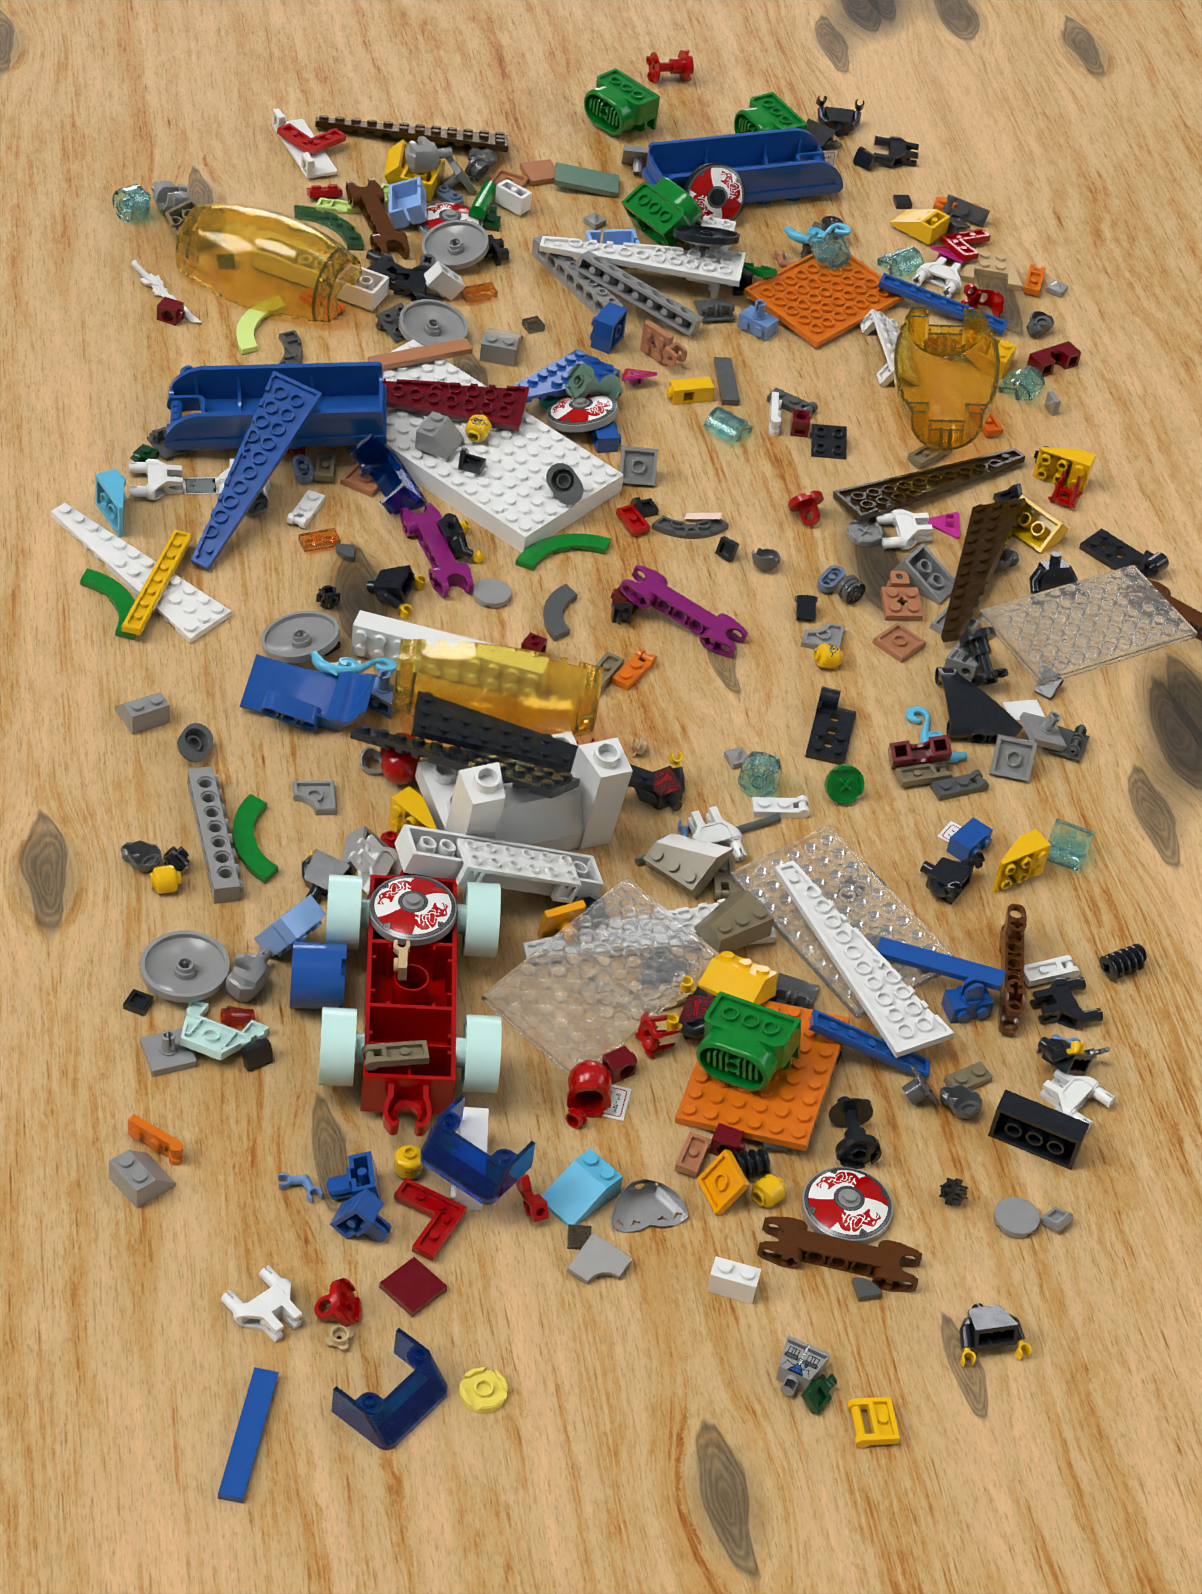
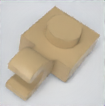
(401, 963)

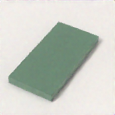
(586, 180)

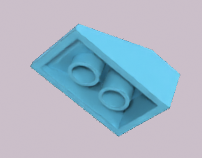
(111, 498)
(583, 1188)

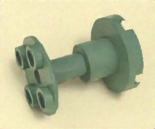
(583, 383)

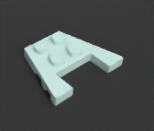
(215, 1038)

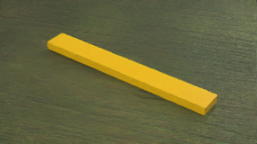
(156, 582)

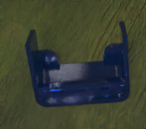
(388, 474)
(468, 1166)
(391, 1419)

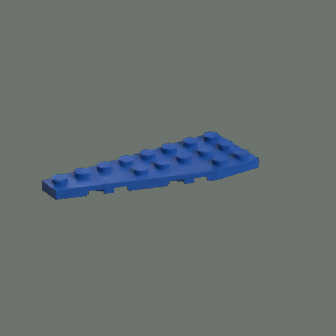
(553, 377)

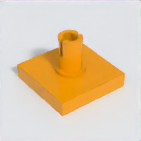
(559, 917)
(723, 1182)

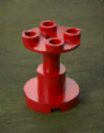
(682, 65)

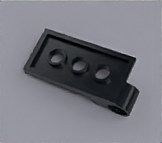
(1107, 548)
(822, 724)

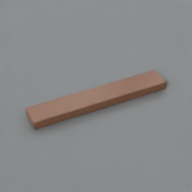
(423, 354)

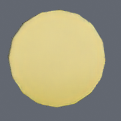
(483, 1390)

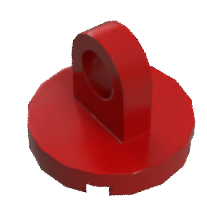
(806, 503)
(343, 1306)

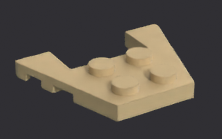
(992, 265)

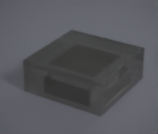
(533, 324)
(577, 1236)

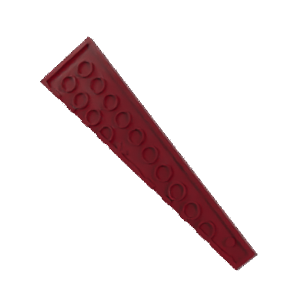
(459, 402)

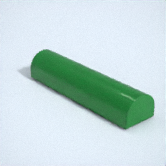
(483, 200)

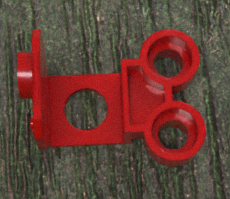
(994, 300)

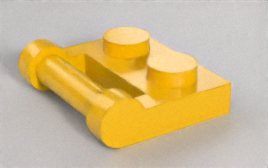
(881, 1420)

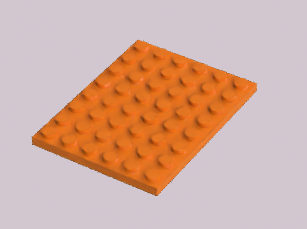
(821, 300)
(780, 1112)

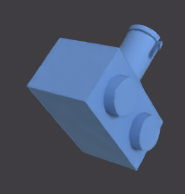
(758, 322)
(382, 695)

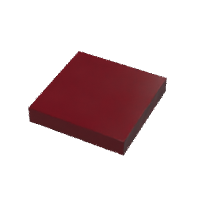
(413, 1286)

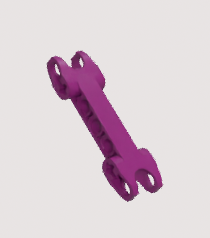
(445, 569)
(711, 628)

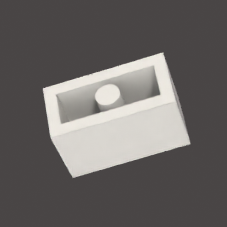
(513, 197)
(444, 281)
(733, 1280)

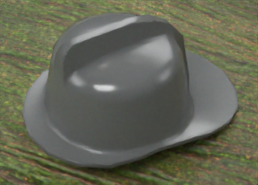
(564, 483)
(195, 742)

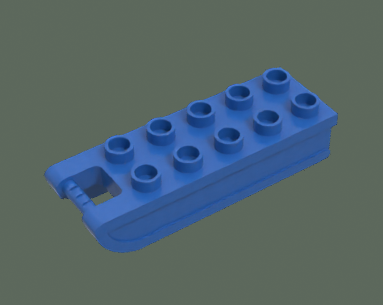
(769, 163)
(229, 397)

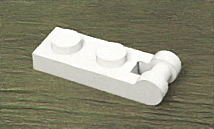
(774, 414)
(306, 509)
(784, 807)
(1049, 970)

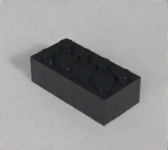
(1038, 1129)

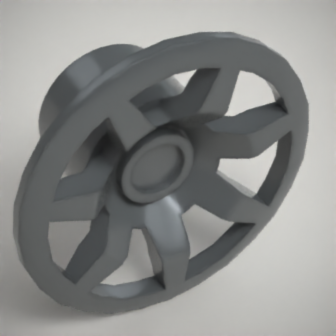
(918, 1089)

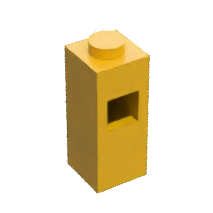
(690, 390)

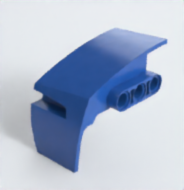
(305, 695)

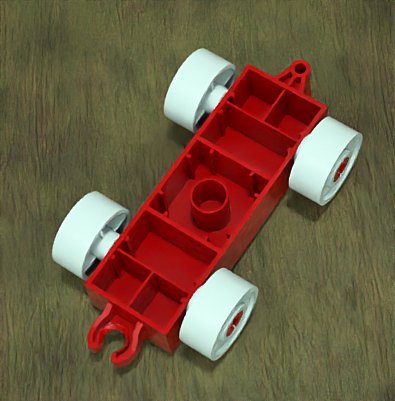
(412, 1008)

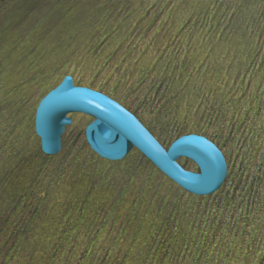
(813, 231)
(351, 665)
(925, 734)

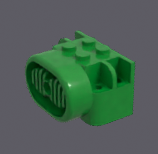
(621, 104)
(765, 114)
(660, 209)
(747, 1042)

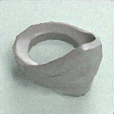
(369, 753)

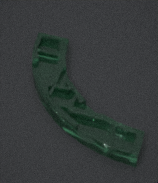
(334, 222)

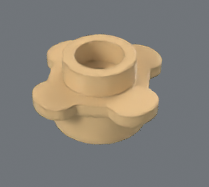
(638, 746)
(339, 1332)

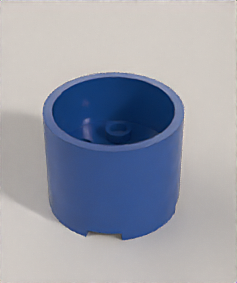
(318, 975)

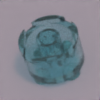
(131, 203)
(760, 774)

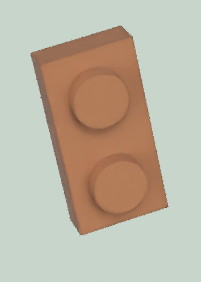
(692, 1154)

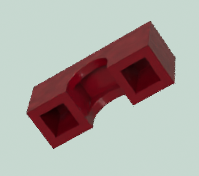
(1063, 354)
(906, 754)

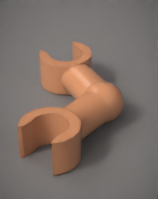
(780, 257)

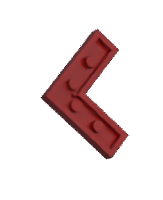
(314, 144)
(959, 243)
(444, 1213)

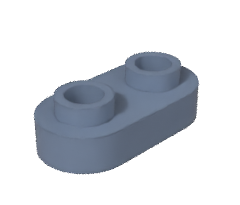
(446, 194)
(303, 469)
(830, 579)

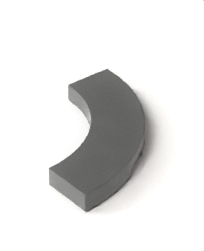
(679, 529)
(554, 610)

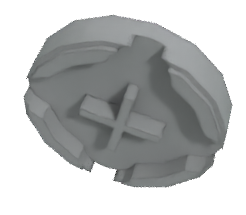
(864, 533)
(492, 593)
(1016, 1217)

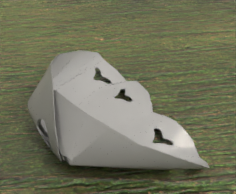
(647, 1206)

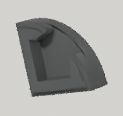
(345, 551)
(866, 1289)

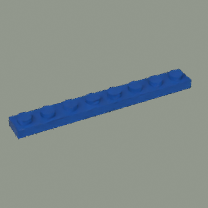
(934, 300)

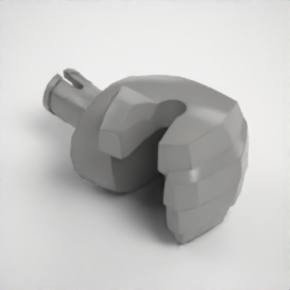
(424, 155)
(168, 195)
(250, 978)

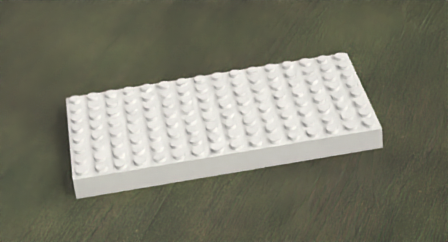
(512, 489)

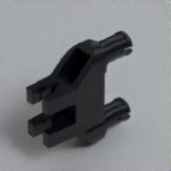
(899, 151)
(384, 265)
(412, 283)
(1060, 1005)

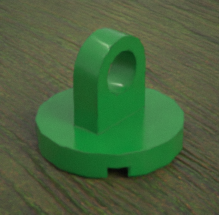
(844, 784)

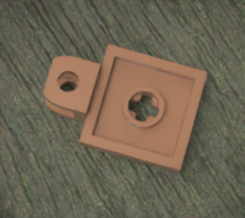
(664, 349)
(899, 591)

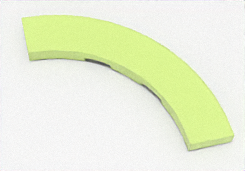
(342, 207)
(246, 328)

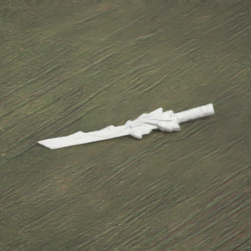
(159, 288)

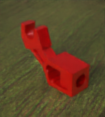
(534, 1205)

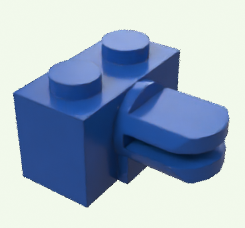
(967, 1001)
(360, 1175)
(361, 1216)

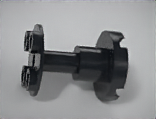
(981, 650)
(857, 1146)

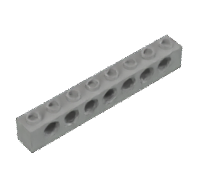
(588, 291)
(639, 293)
(213, 835)

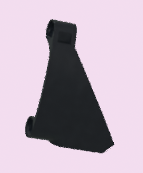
(972, 710)

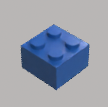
(608, 327)

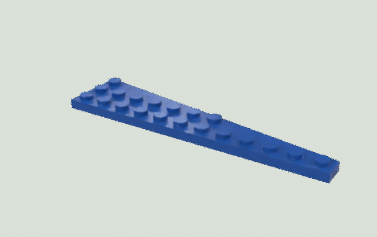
(272, 431)

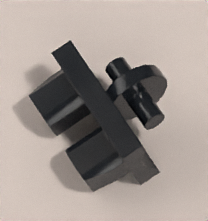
(496, 250)

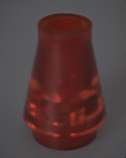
(236, 1016)

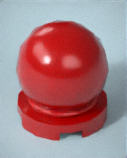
(398, 767)
(589, 1088)

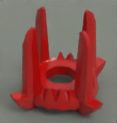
(1073, 493)
(648, 1028)

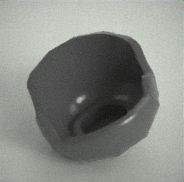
(765, 559)

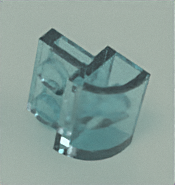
(830, 250)
(902, 261)
(1023, 383)
(727, 425)
(1069, 845)

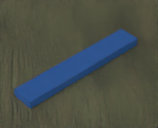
(940, 963)
(865, 1043)
(248, 1435)

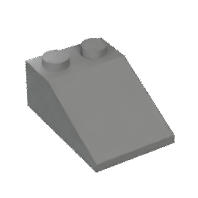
(500, 347)
(927, 574)

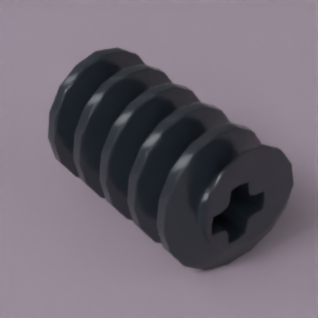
(1123, 961)
(753, 1161)

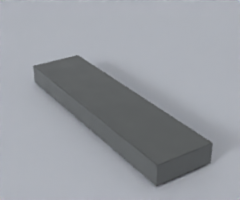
(726, 381)

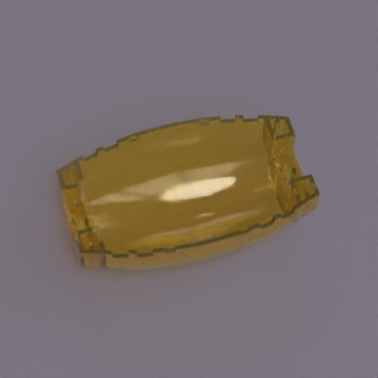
(265, 260)
(946, 377)
(501, 682)

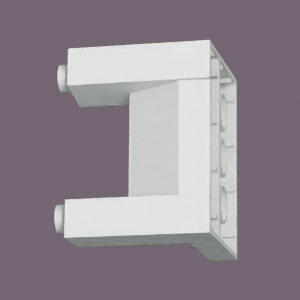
(482, 806)

